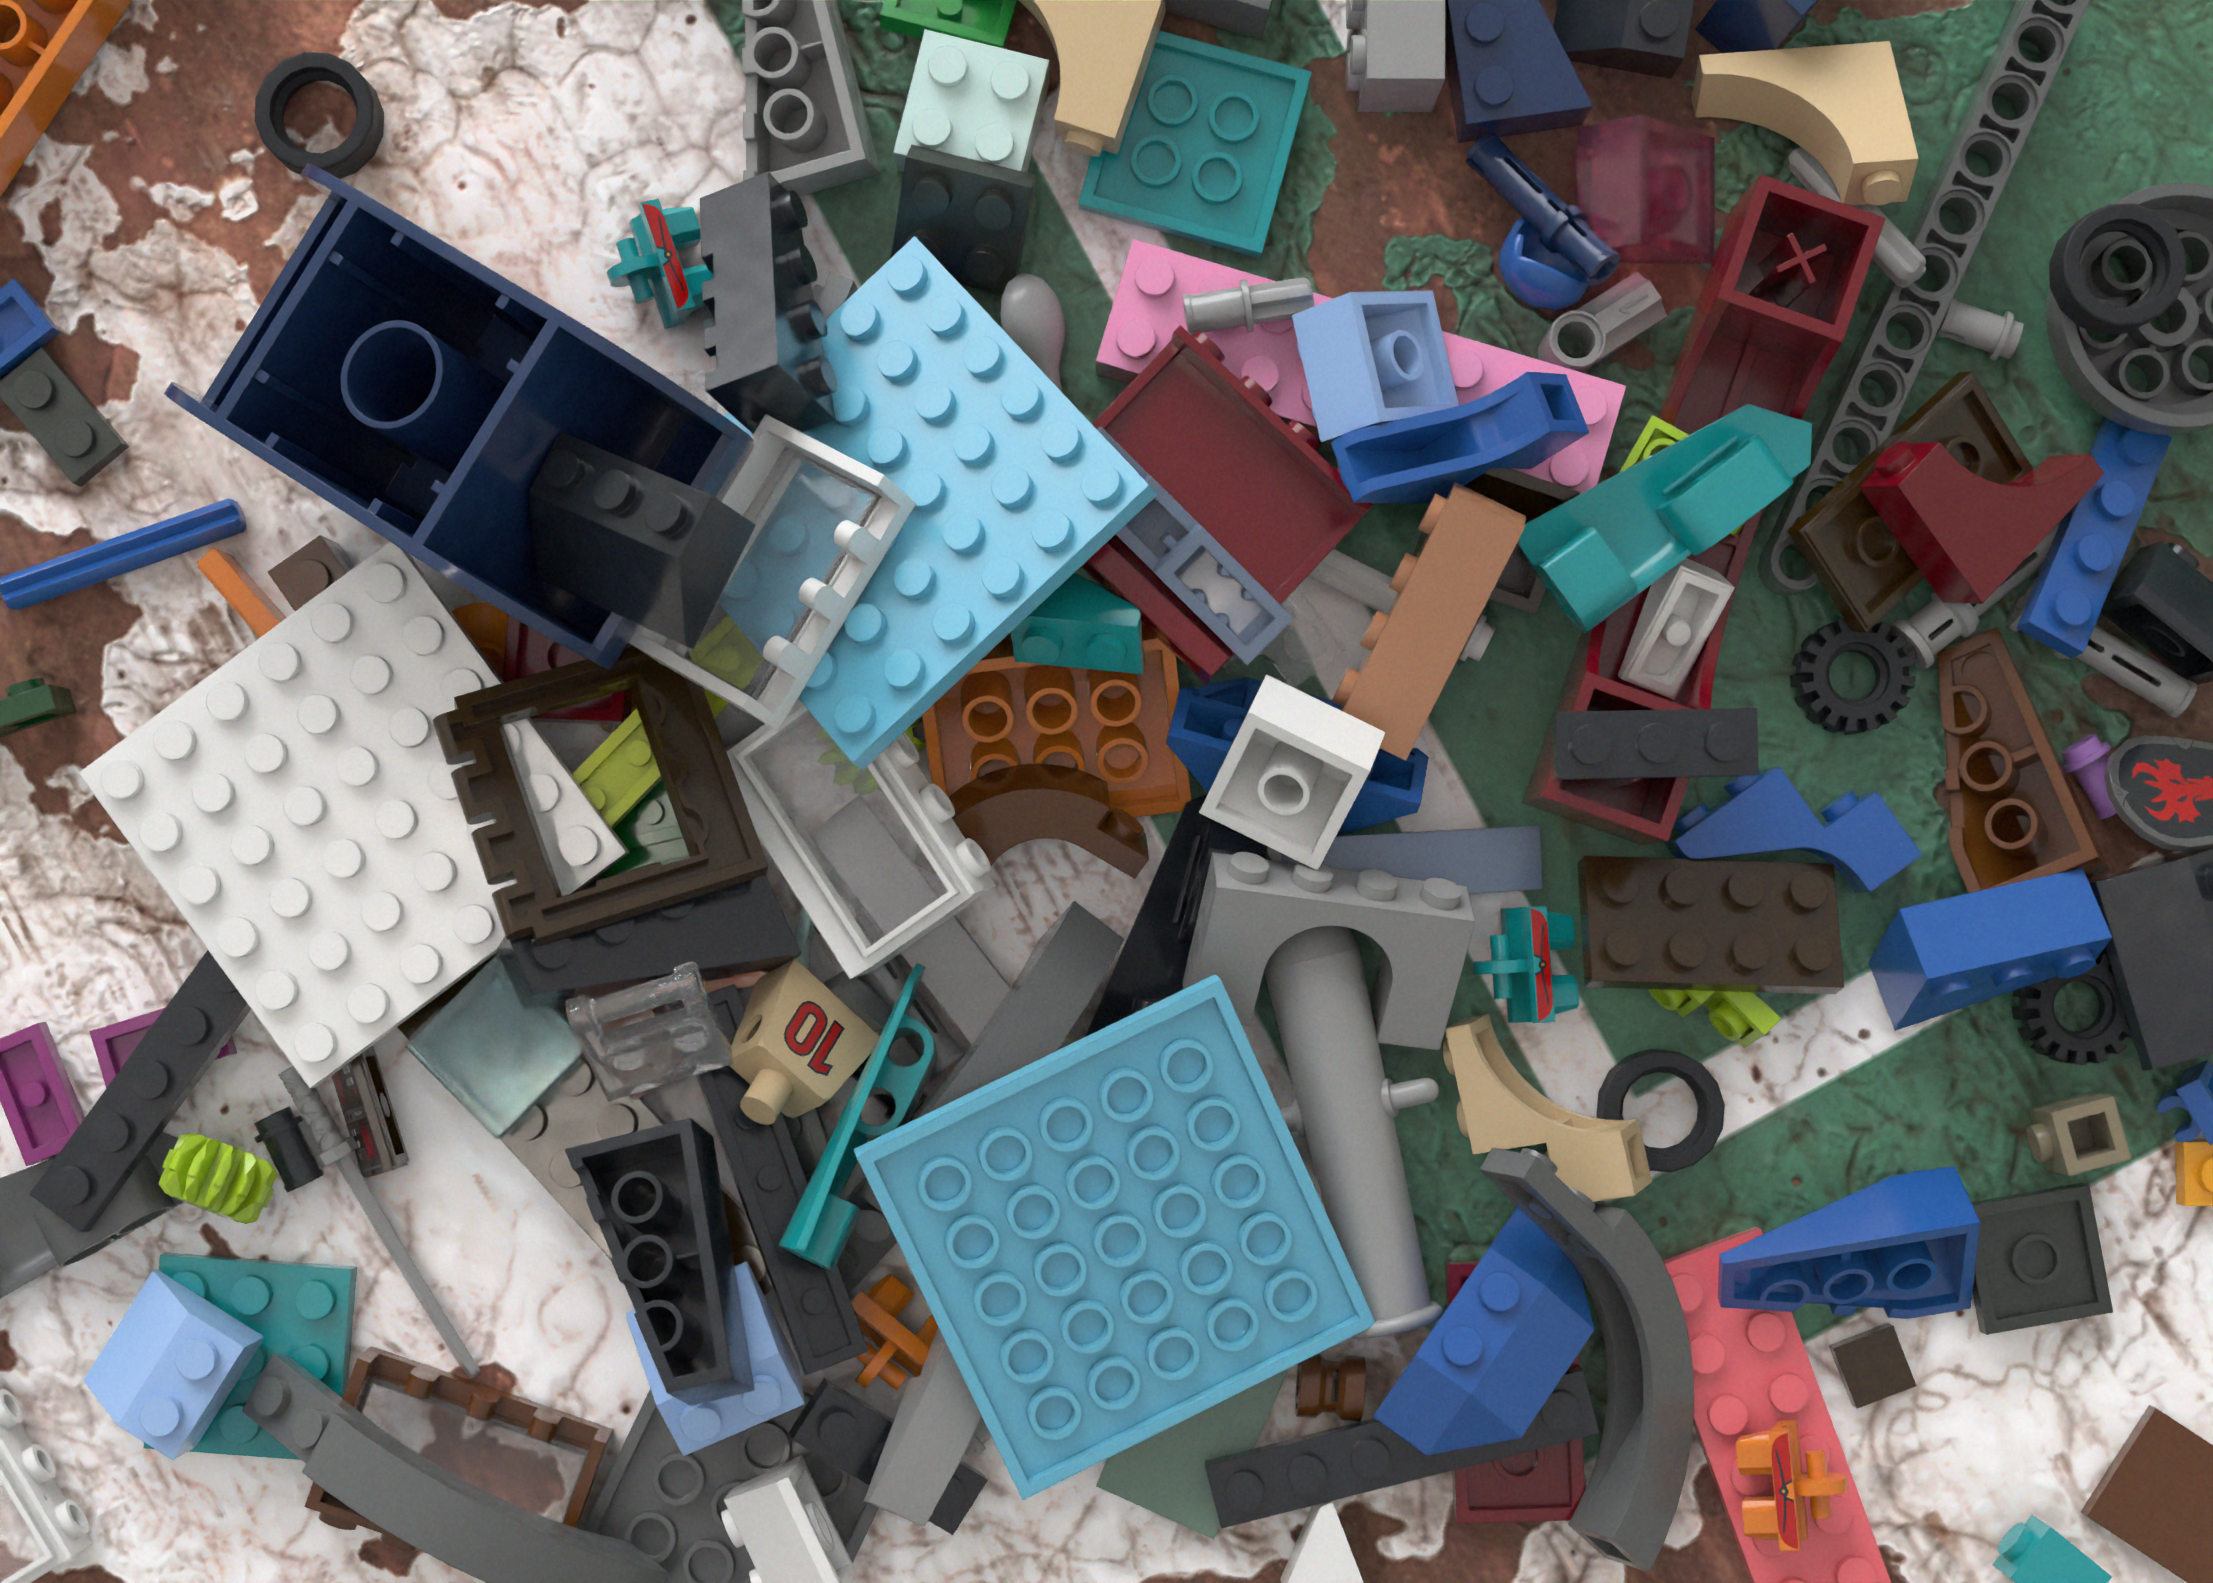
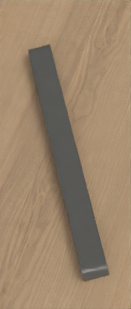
(1946, 255)

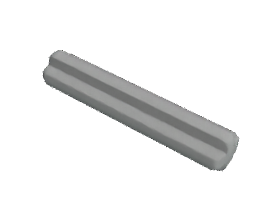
(1893, 250)

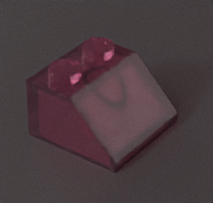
(1648, 189)

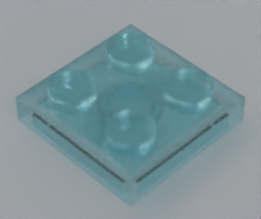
(495, 1051)

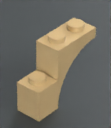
(1506, 1112)

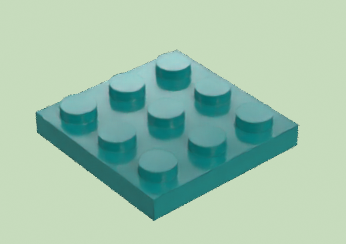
(1202, 146)
(299, 1311)

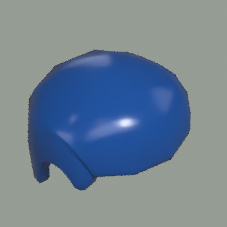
(1536, 274)

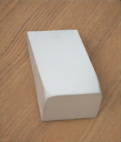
(1674, 627)

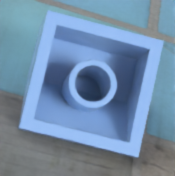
(1373, 360)
(170, 1365)
(773, 1372)

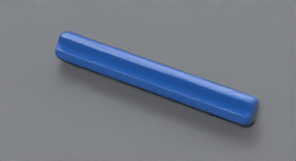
(122, 554)

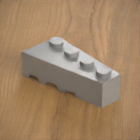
(802, 97)

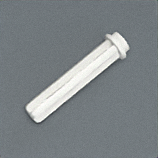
(1373, 590)

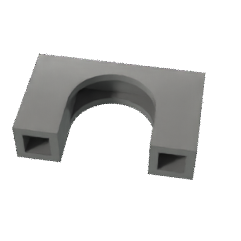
(1260, 903)

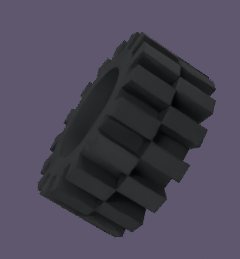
(1825, 704)
(2067, 1046)

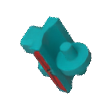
(658, 238)
(1523, 964)

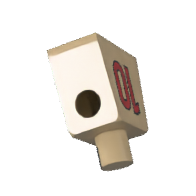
(796, 1044)

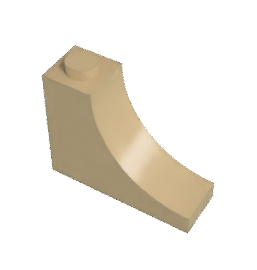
(1102, 63)
(1829, 100)

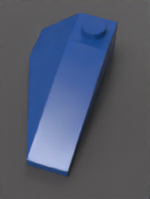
(1888, 1246)

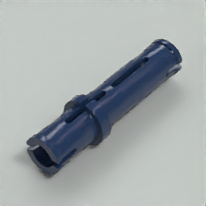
(1559, 225)

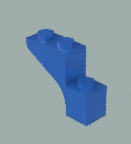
(1431, 451)
(1771, 815)

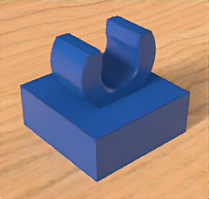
(2195, 1096)

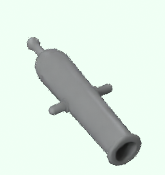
(1349, 1119)

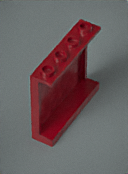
(1235, 473)

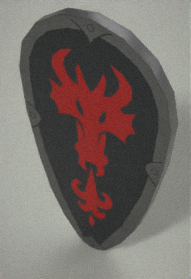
(2164, 790)

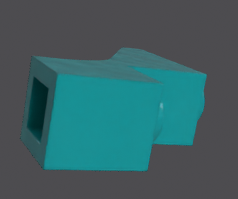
(1082, 629)

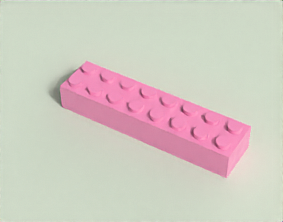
(1151, 309)

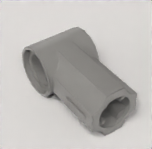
(1605, 323)

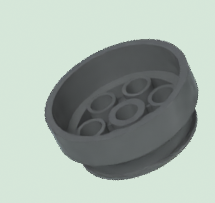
(2096, 370)

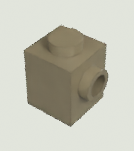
(2077, 1134)

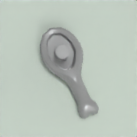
(1035, 322)

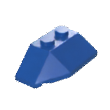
(1211, 716)
(1493, 1348)

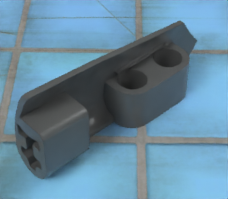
(40, 1240)

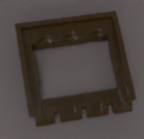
(692, 767)

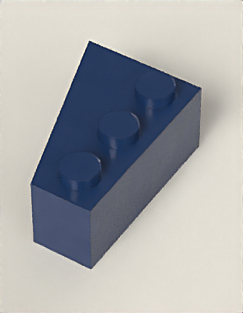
(1509, 70)

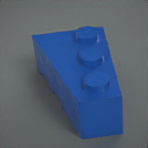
(1987, 945)

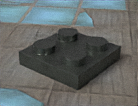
(965, 215)
(2038, 1260)

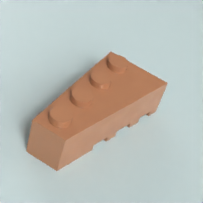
(1431, 615)

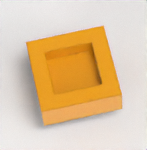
(2194, 1173)

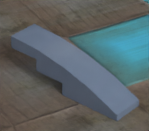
(1201, 571)
(1475, 858)

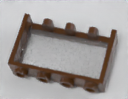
(477, 1433)

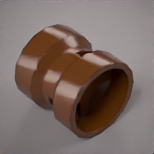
(1315, 1387)

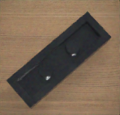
(1655, 744)
(853, 1439)

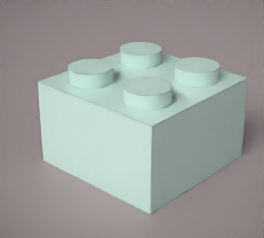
(973, 102)

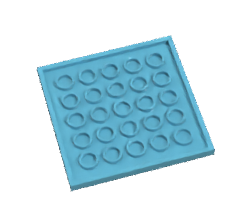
(1002, 483)
(1116, 1236)

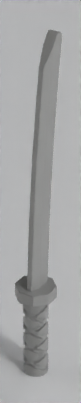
(337, 1150)

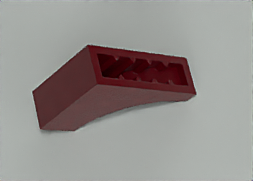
(1965, 528)

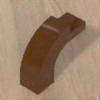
(1048, 803)

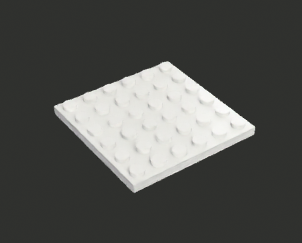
(317, 821)

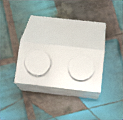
(1292, 772)
(786, 1528)

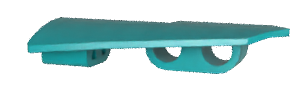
(1658, 512)
(822, 1218)

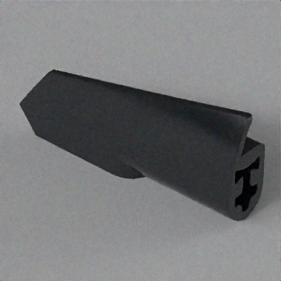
(1163, 931)

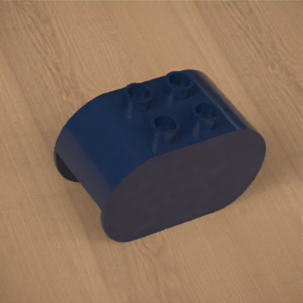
(432, 398)

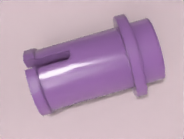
(2088, 762)

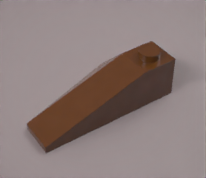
(2004, 781)

